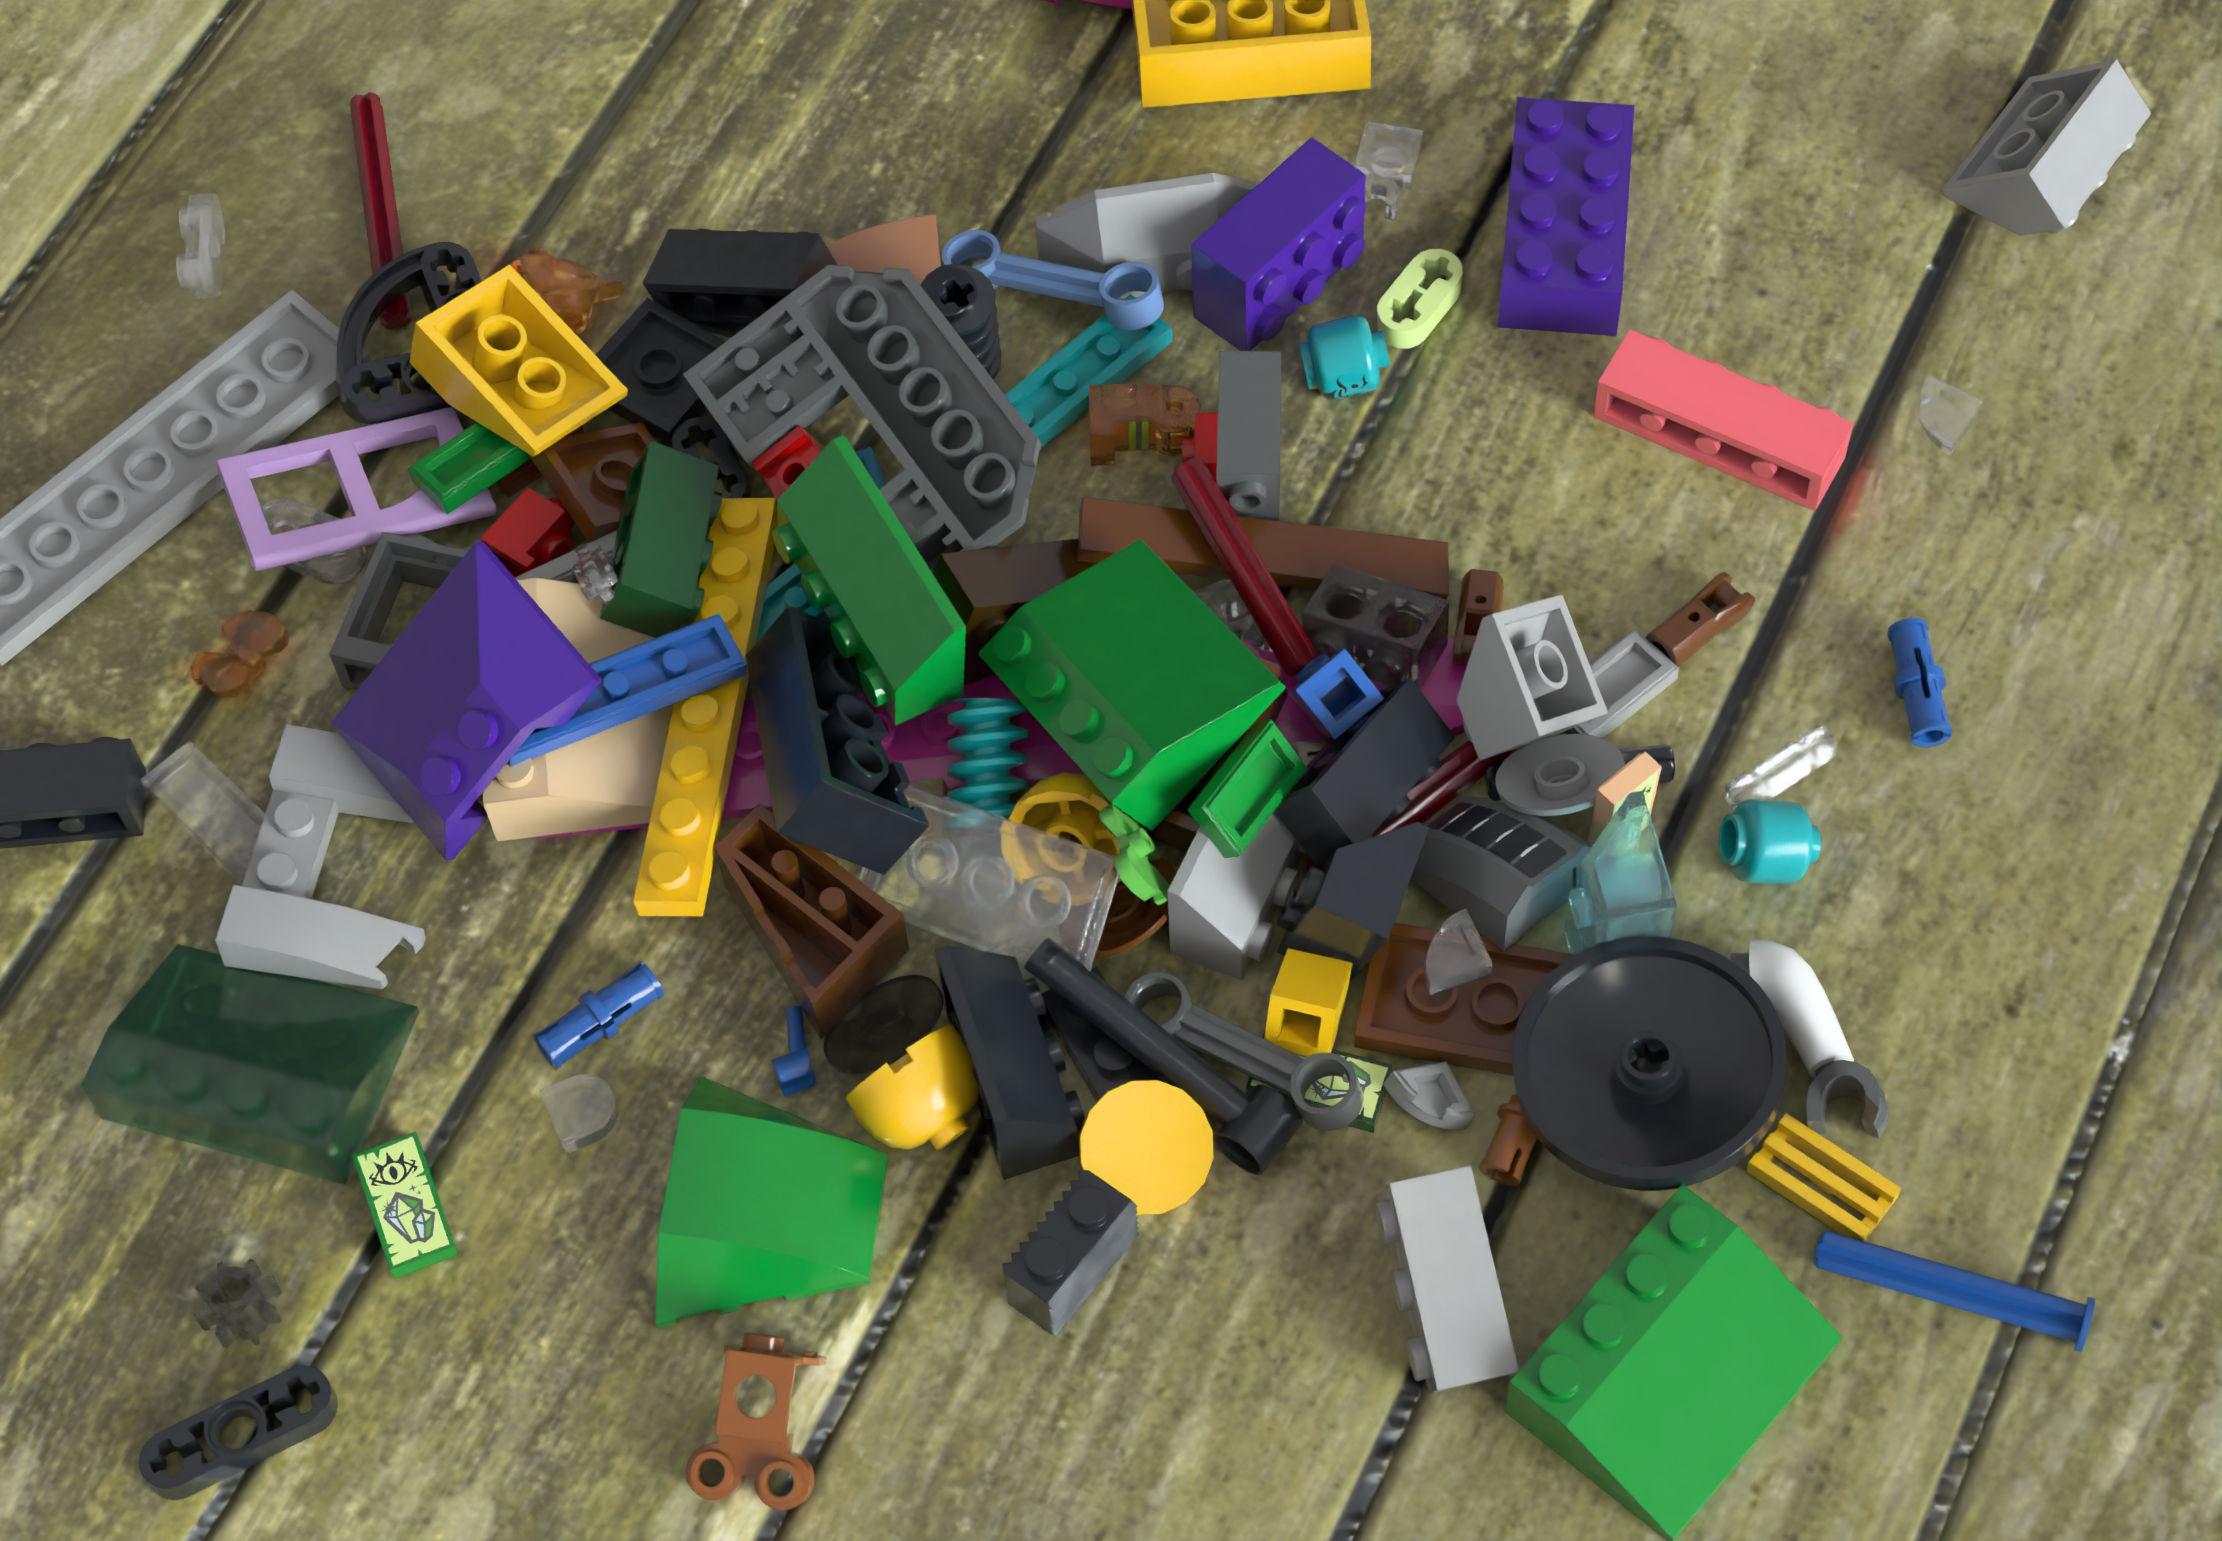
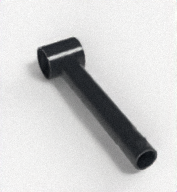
(1252, 1124)

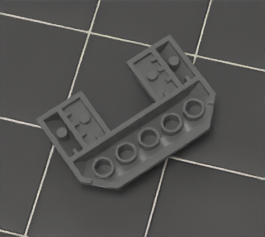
(911, 377)

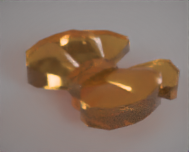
(253, 639)

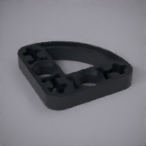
(375, 295)

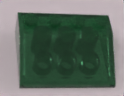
(250, 1063)

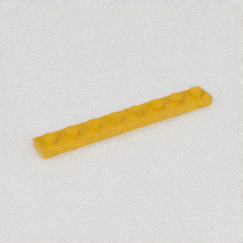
(707, 725)

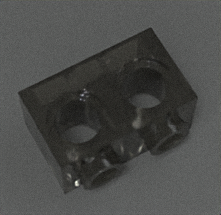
(1380, 624)

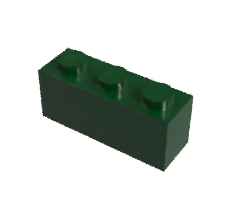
(663, 541)

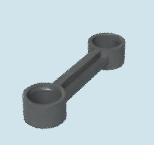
(1253, 1054)

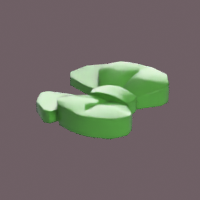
(1135, 850)

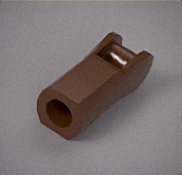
(1479, 597)
(1697, 624)

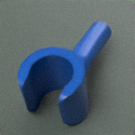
(794, 1069)

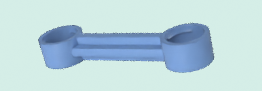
(1064, 280)

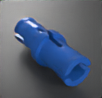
(1919, 682)
(598, 1015)

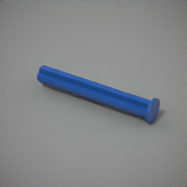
(1955, 1287)

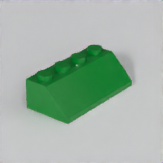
(871, 585)

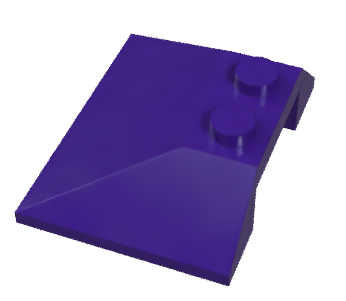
(463, 697)

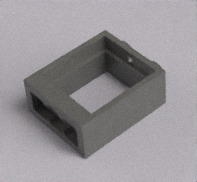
(1249, 432)
(393, 561)

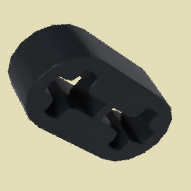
(722, 453)

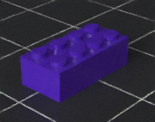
(1567, 217)

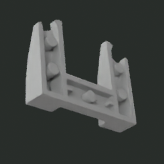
(272, 917)

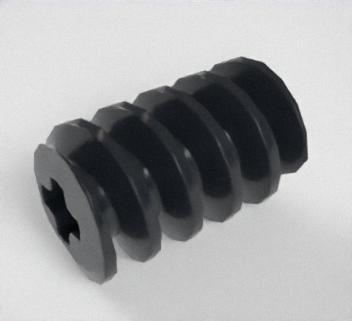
(969, 306)

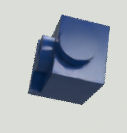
(1334, 693)

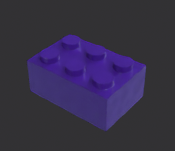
(1279, 246)

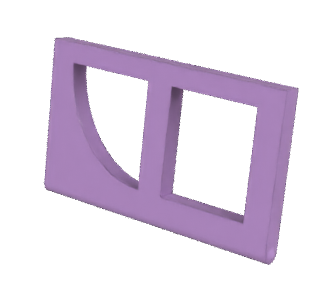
(367, 520)

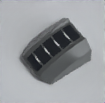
(1499, 866)

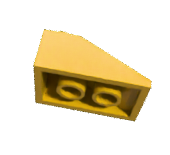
(512, 363)

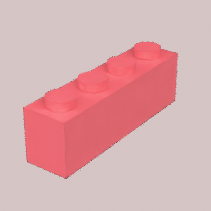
(1722, 419)

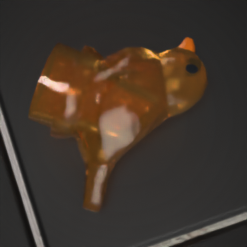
(566, 286)

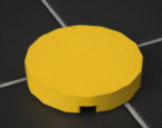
(1148, 1144)

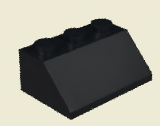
(1013, 1062)

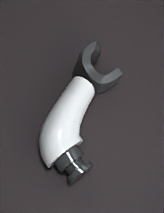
(1814, 1033)

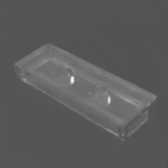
(207, 807)

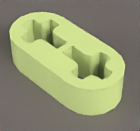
(1428, 304)

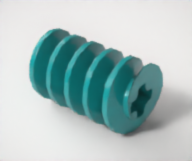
(987, 753)

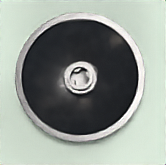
(1649, 1063)

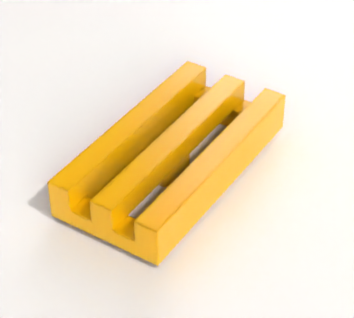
(1835, 1159)

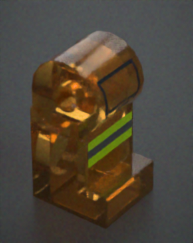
(1139, 419)

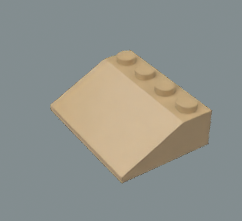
(595, 780)

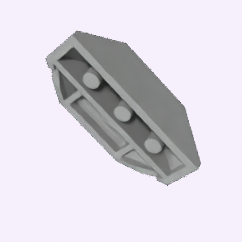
(1139, 224)

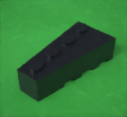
(825, 748)

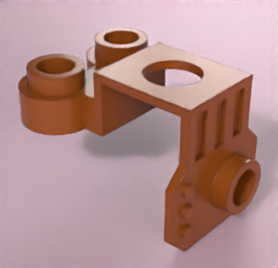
(753, 1444)

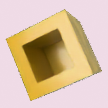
(1307, 1003)

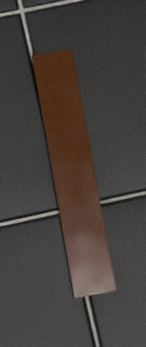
(1291, 551)

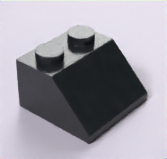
(1353, 899)

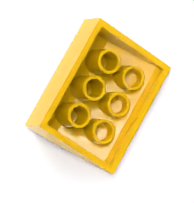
(1249, 49)

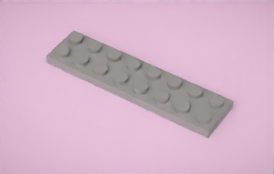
(161, 465)

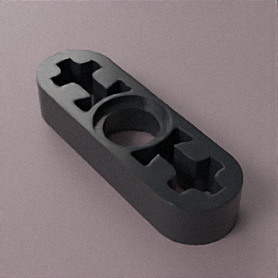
(210, 1423)

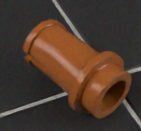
(1509, 1146)

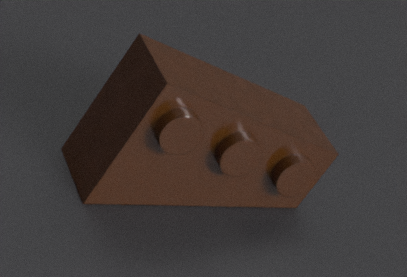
(812, 918)

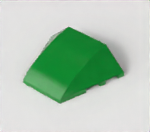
(761, 1207)

